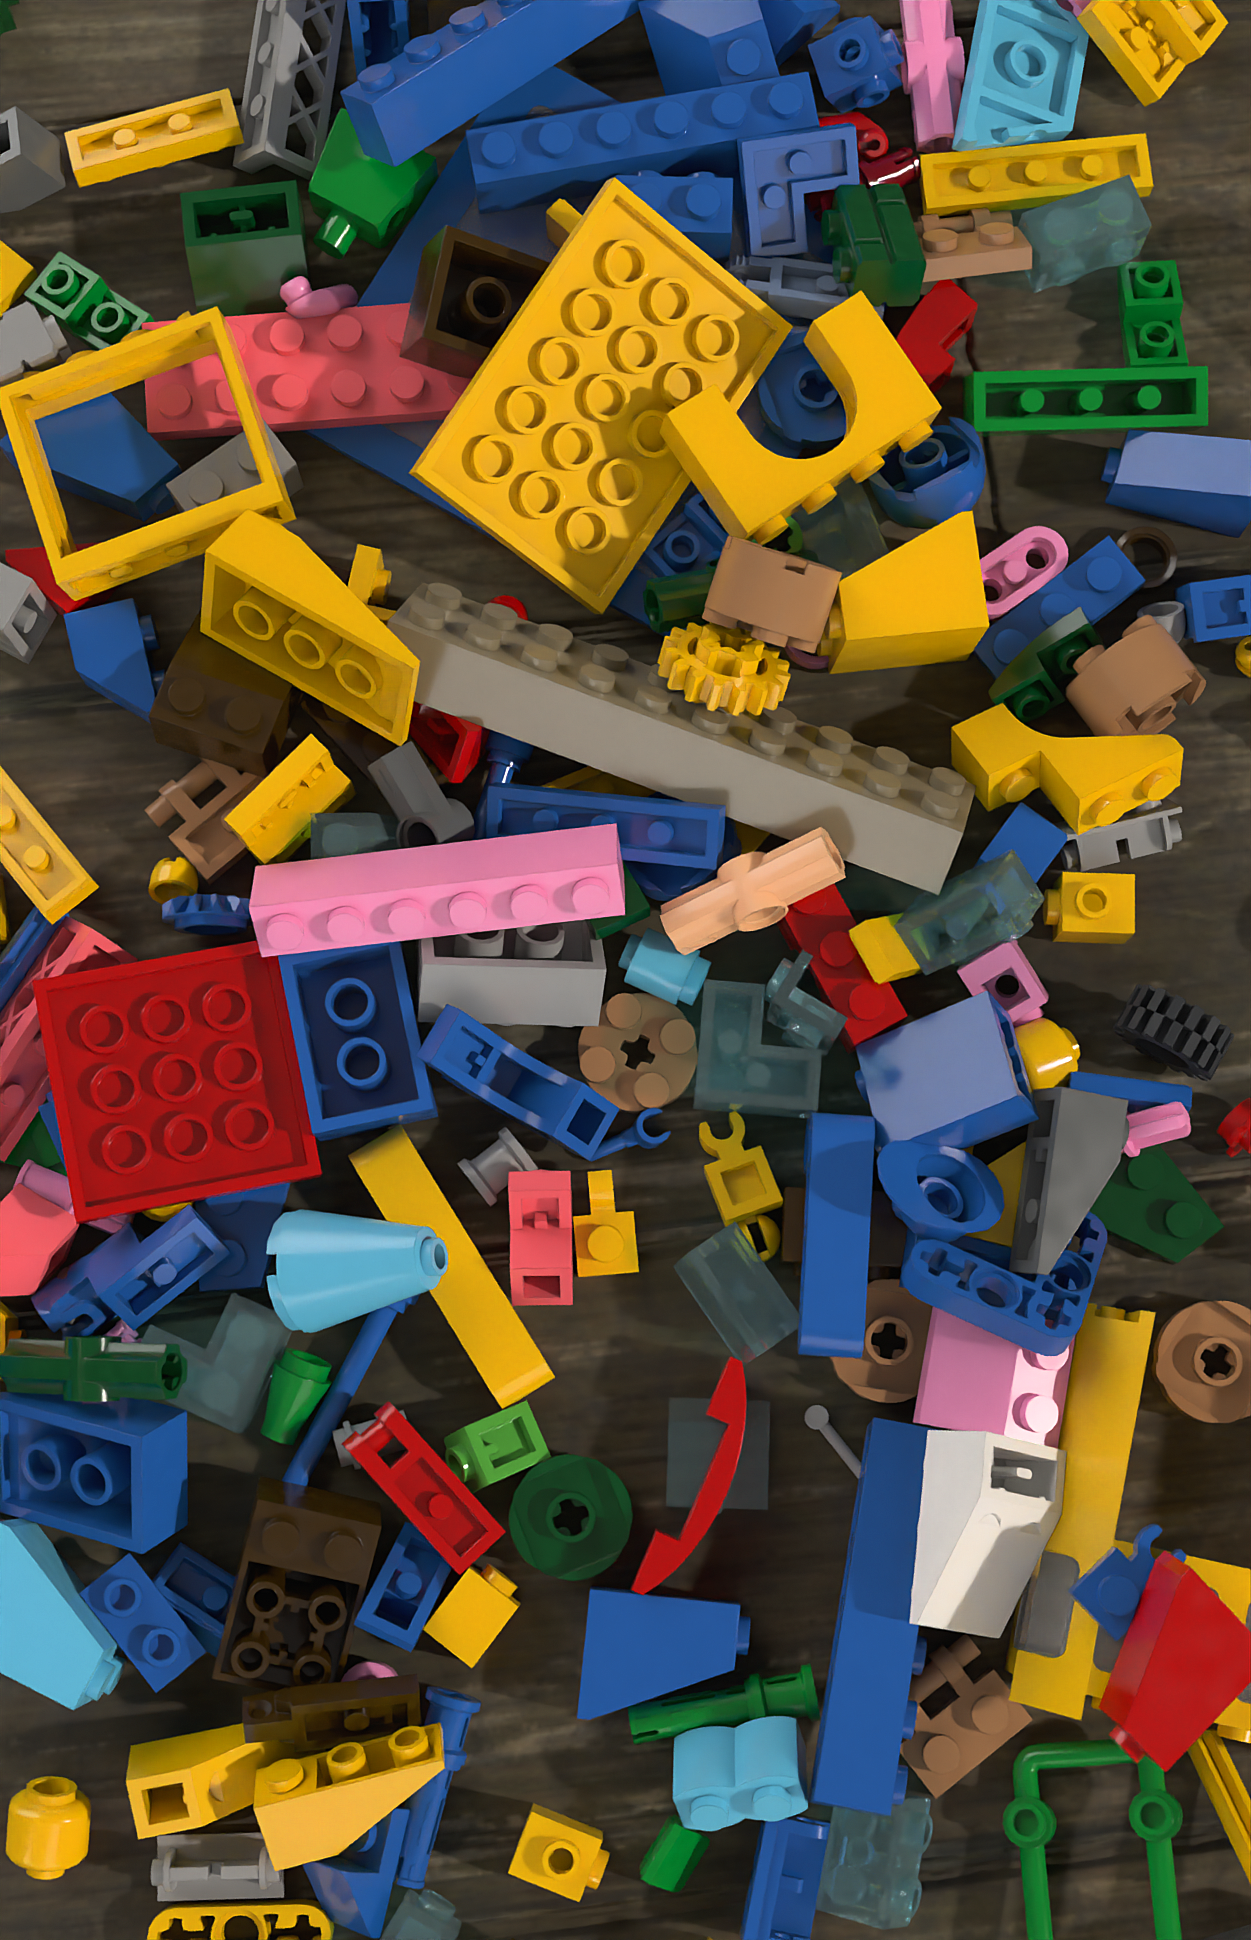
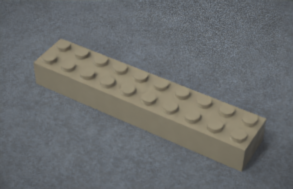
(628, 723)

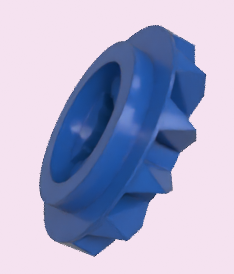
(208, 914)

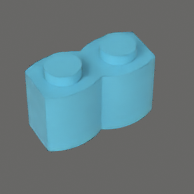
(740, 1773)

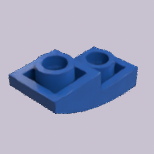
(686, 541)

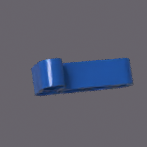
(836, 1234)

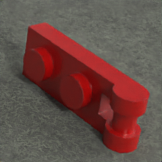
(425, 1490)

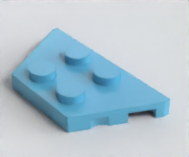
(1021, 75)

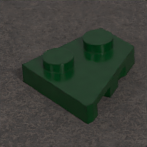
(1155, 1206)

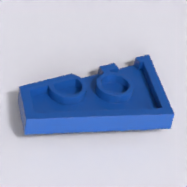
(245, 1226)

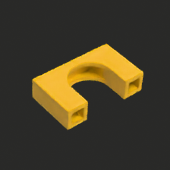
(758, 489)

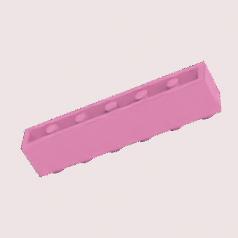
(438, 890)

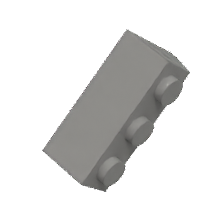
(513, 975)

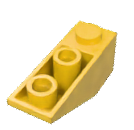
(197, 1777)
(332, 1798)

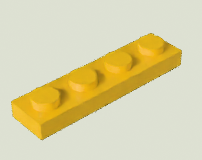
(1030, 173)

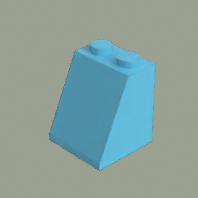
(46, 1626)

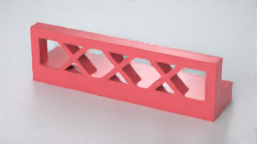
(22, 1052)

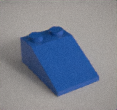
(95, 1467)

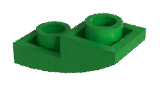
(84, 304)
(1151, 314)

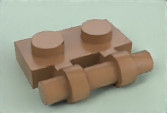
(972, 245)
(205, 835)
(966, 1726)

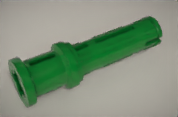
(757, 1698)

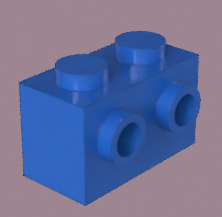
(692, 204)

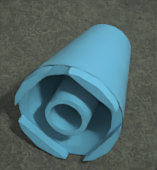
(347, 1266)

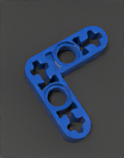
(1024, 1300)

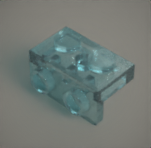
(801, 1016)
(875, 1864)

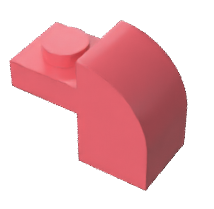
(541, 1237)

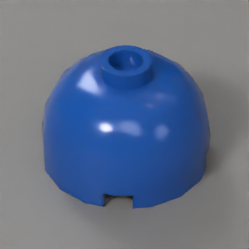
(933, 478)

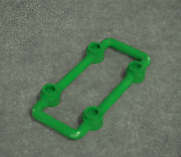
(1032, 1823)

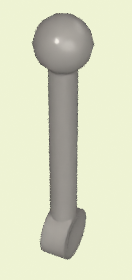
(817, 1418)

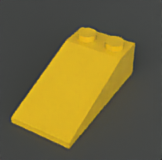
(300, 621)

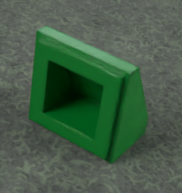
(673, 1855)

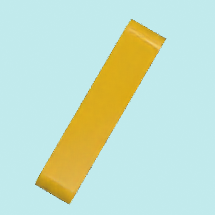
(468, 1289)

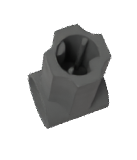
(418, 801)

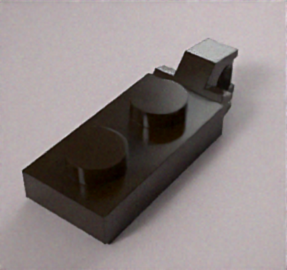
(332, 1712)

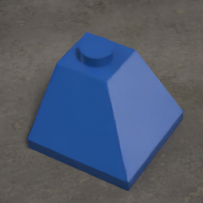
(707, 43)

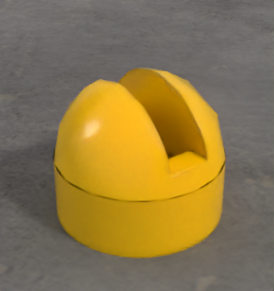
(173, 879)
(769, 1231)

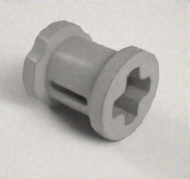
(490, 1169)

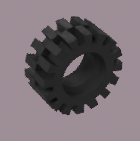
(1173, 1032)

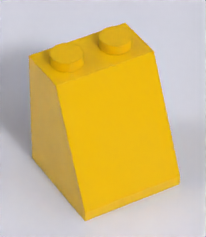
(911, 604)

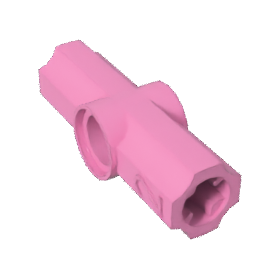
(932, 72)

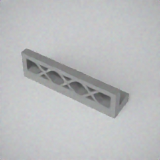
(270, 84)

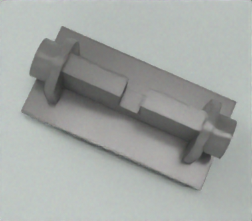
(1143, 828)
(214, 1867)

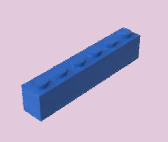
(468, 68)
(669, 134)
(873, 1641)

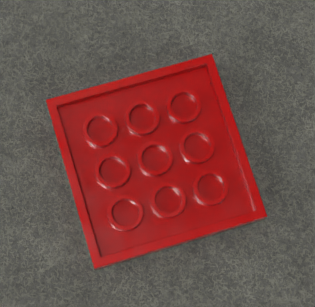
(175, 1080)

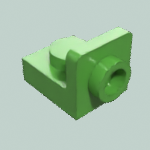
(495, 1447)

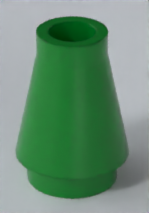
(294, 1393)

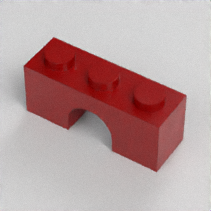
(822, 929)

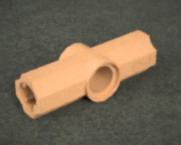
(752, 891)

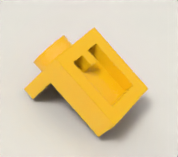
(371, 581)

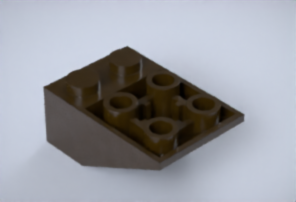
(297, 1587)

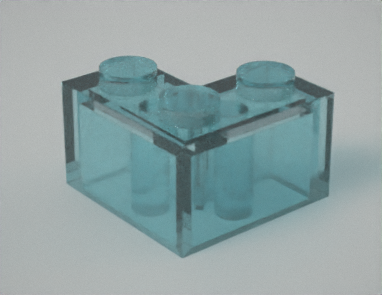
(739, 1071)
(234, 1368)

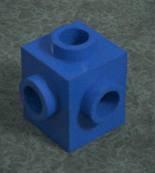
(857, 63)

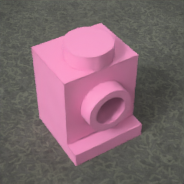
(1006, 959)

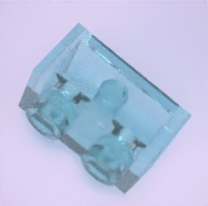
(1084, 233)
(970, 913)

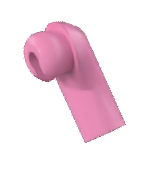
(306, 303)

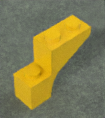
(1082, 776)

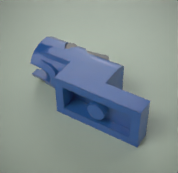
(130, 1275)

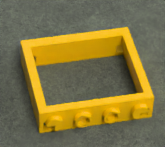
(104, 371)

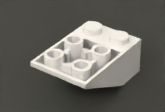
(981, 1527)

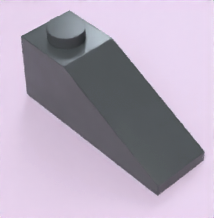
(28, 161)
(1064, 1171)

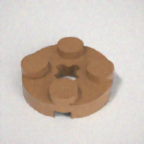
(669, 1038)
(1180, 1369)
(897, 1377)

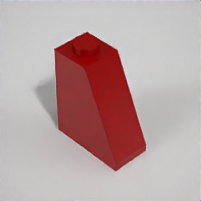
(1176, 1665)

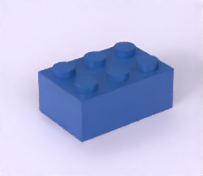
(357, 1039)

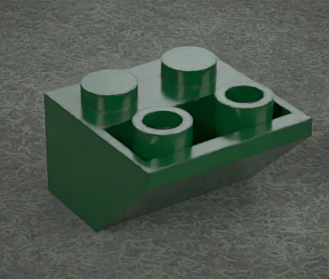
(244, 246)

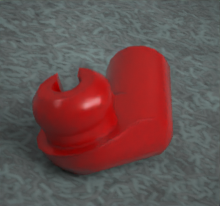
(871, 139)

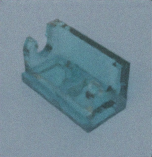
(843, 530)
(738, 1293)

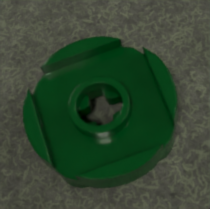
(554, 1549)

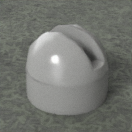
(1170, 615)

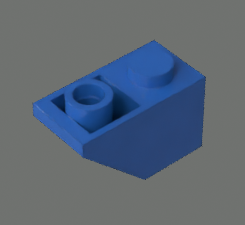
(114, 653)

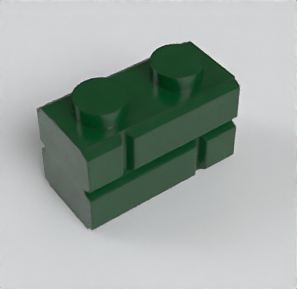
(874, 244)

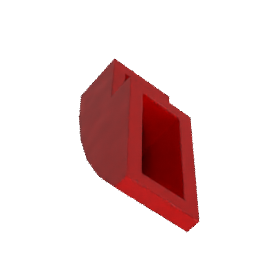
(934, 328)

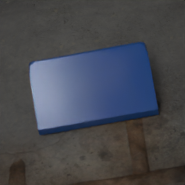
(197, 1593)

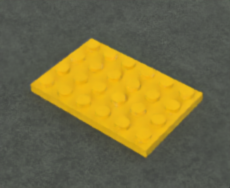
(565, 415)

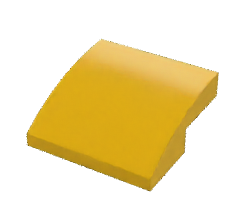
(1152, 38)
(277, 813)

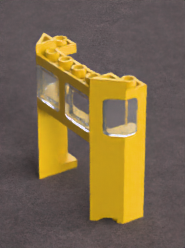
(1054, 1642)

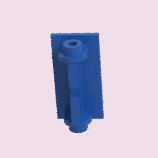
(143, 1622)

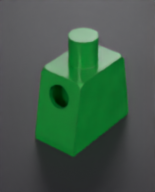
(363, 194)

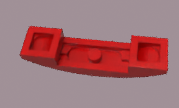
(668, 1552)

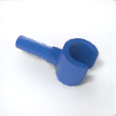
(632, 1136)

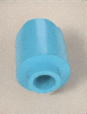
(661, 970)

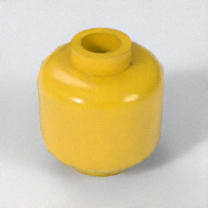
(1047, 1053)
(48, 1827)

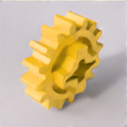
(723, 669)

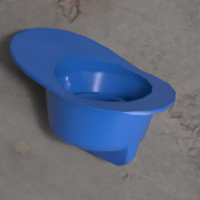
(939, 1189)

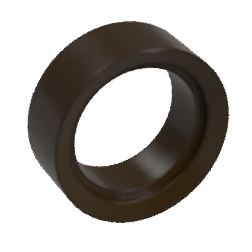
(1162, 543)

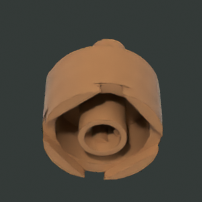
(771, 594)
(1134, 682)

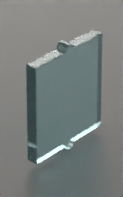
(692, 1446)

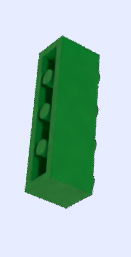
(1086, 401)

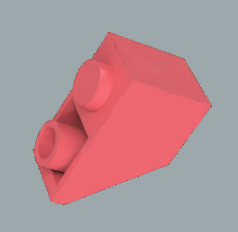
(32, 1241)

